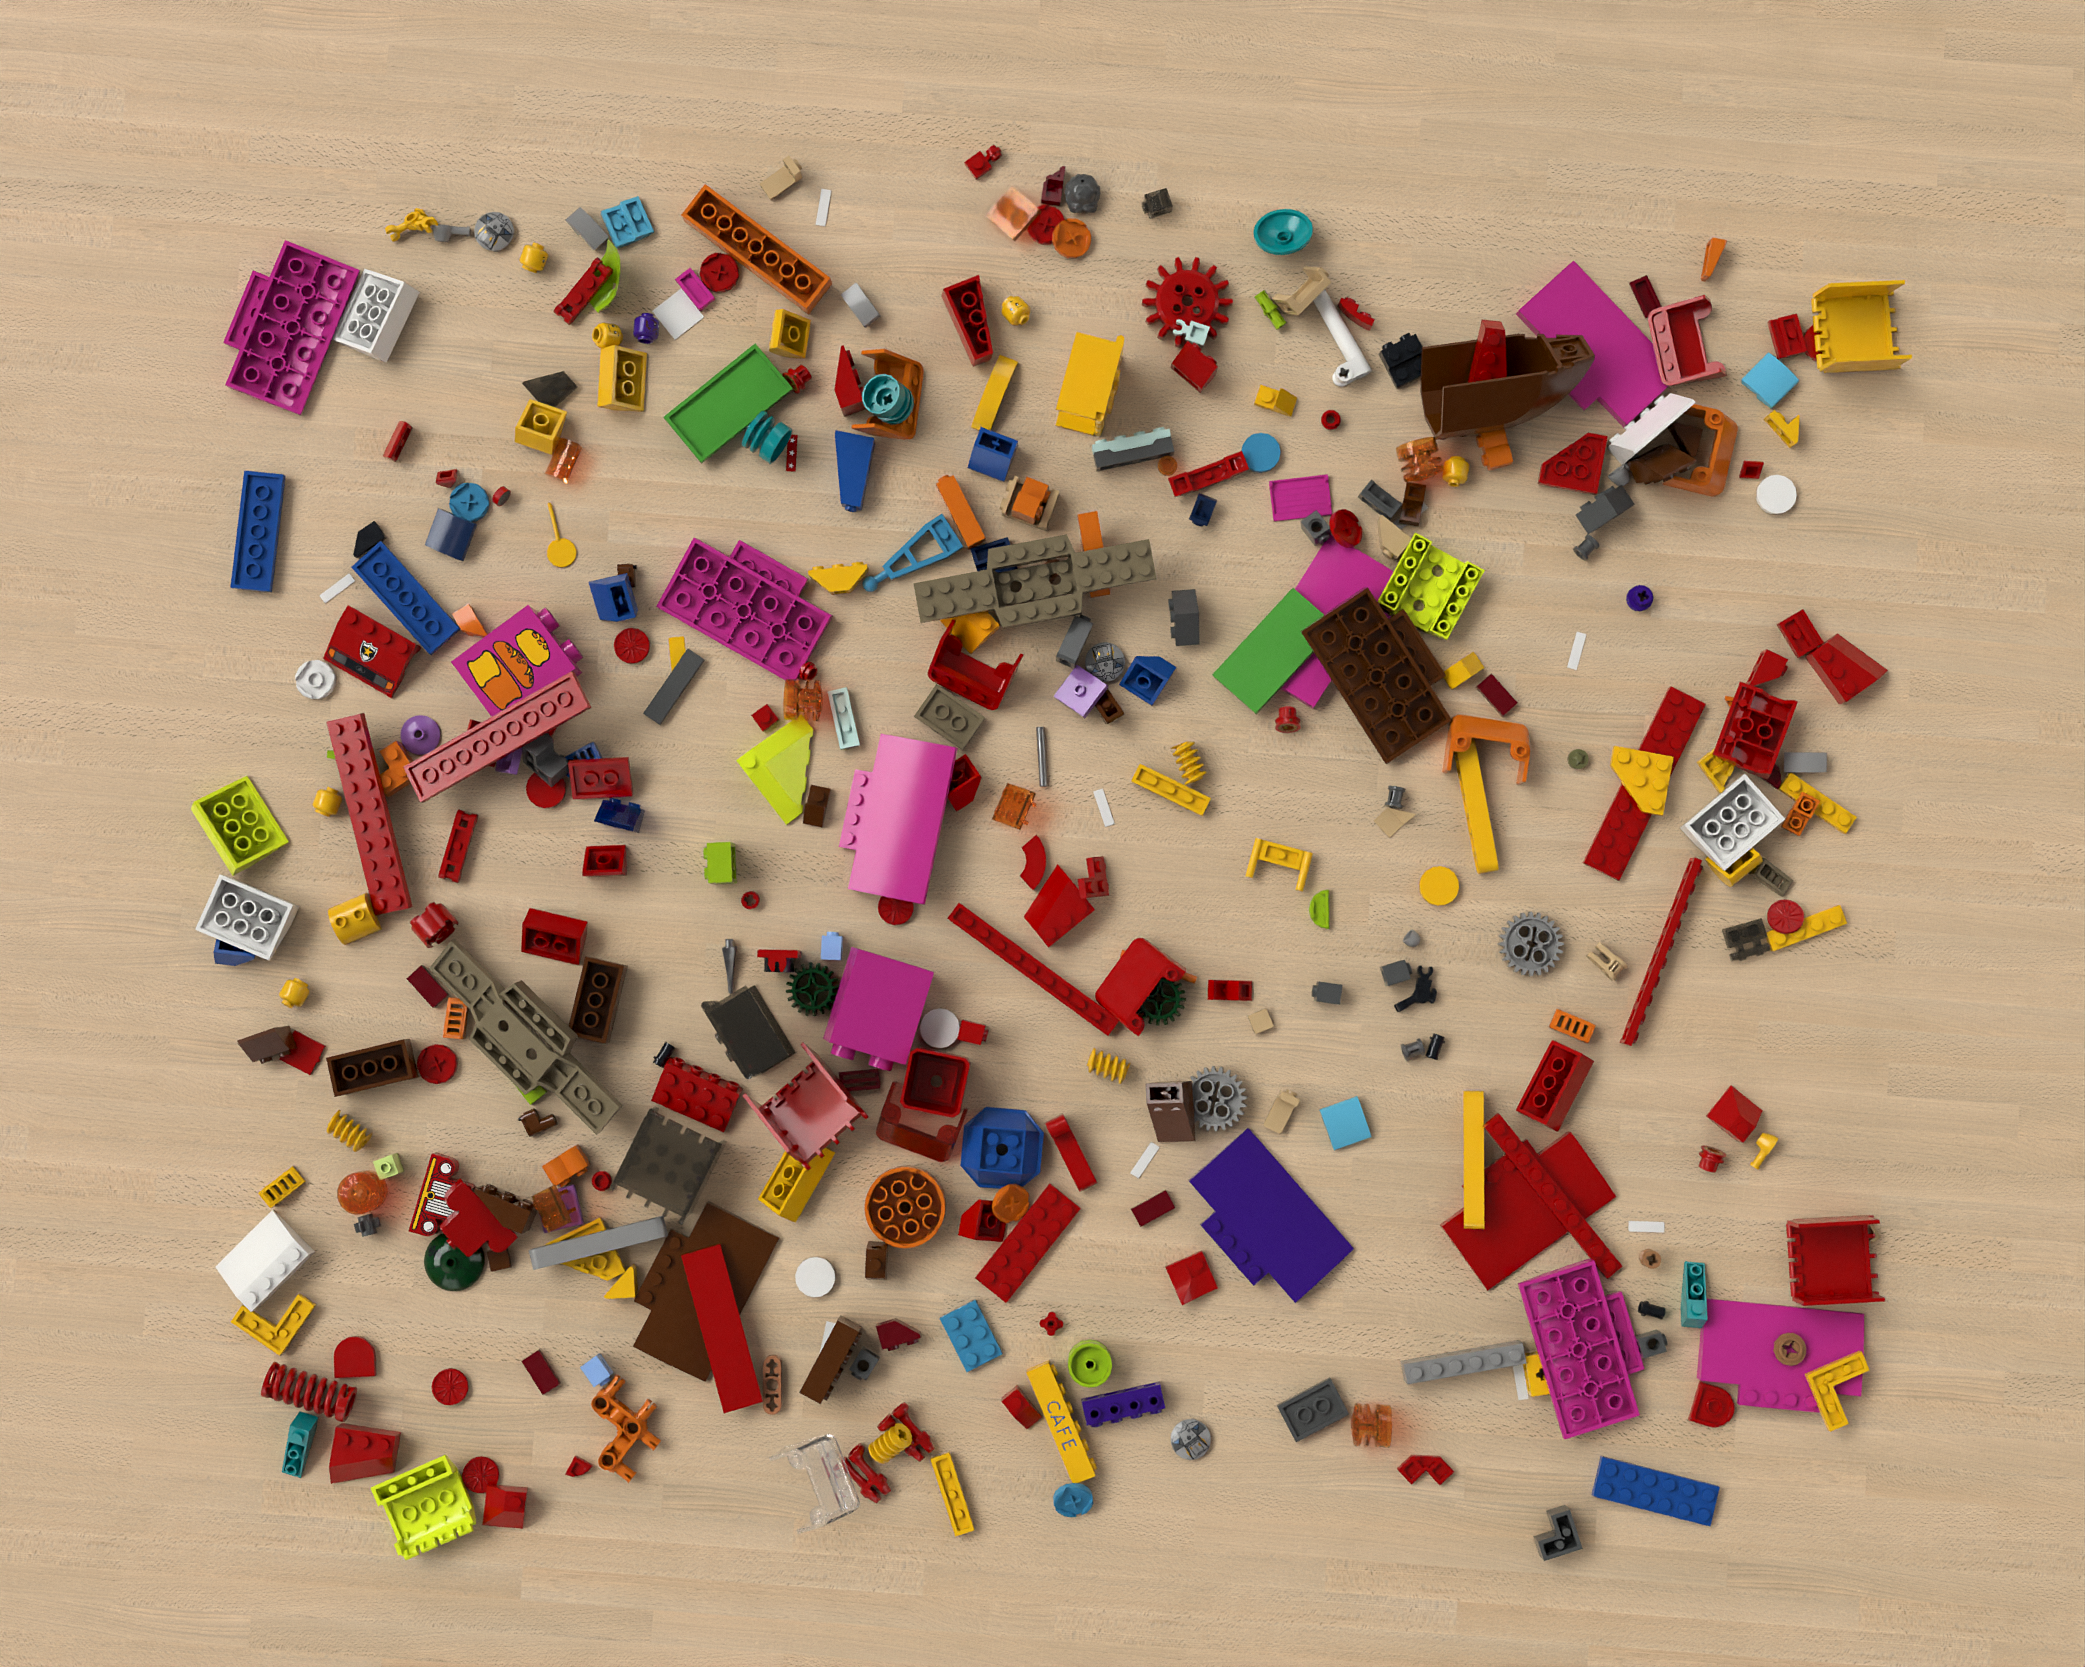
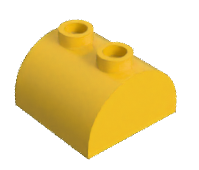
(789, 334)
(1738, 869)
(354, 919)

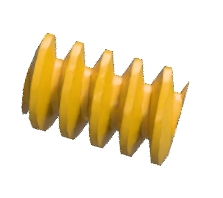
(1189, 762)
(1107, 1066)
(348, 1132)
(890, 1443)

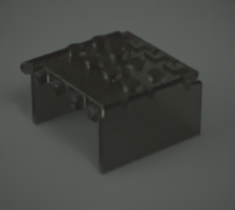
(748, 1031)
(668, 1165)

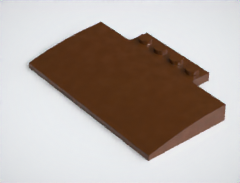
(1380, 672)
(672, 1326)

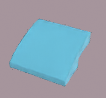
(627, 222)
(1770, 380)
(1345, 1123)

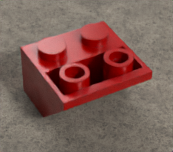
(1194, 366)

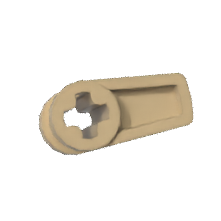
(1613, 960)

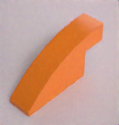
(1091, 539)

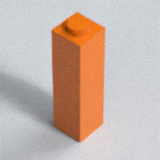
(960, 511)

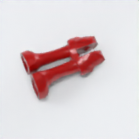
(918, 1437)
(879, 1480)

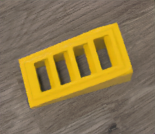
(271, 1187)

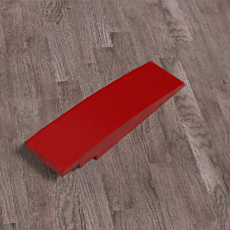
(721, 1328)

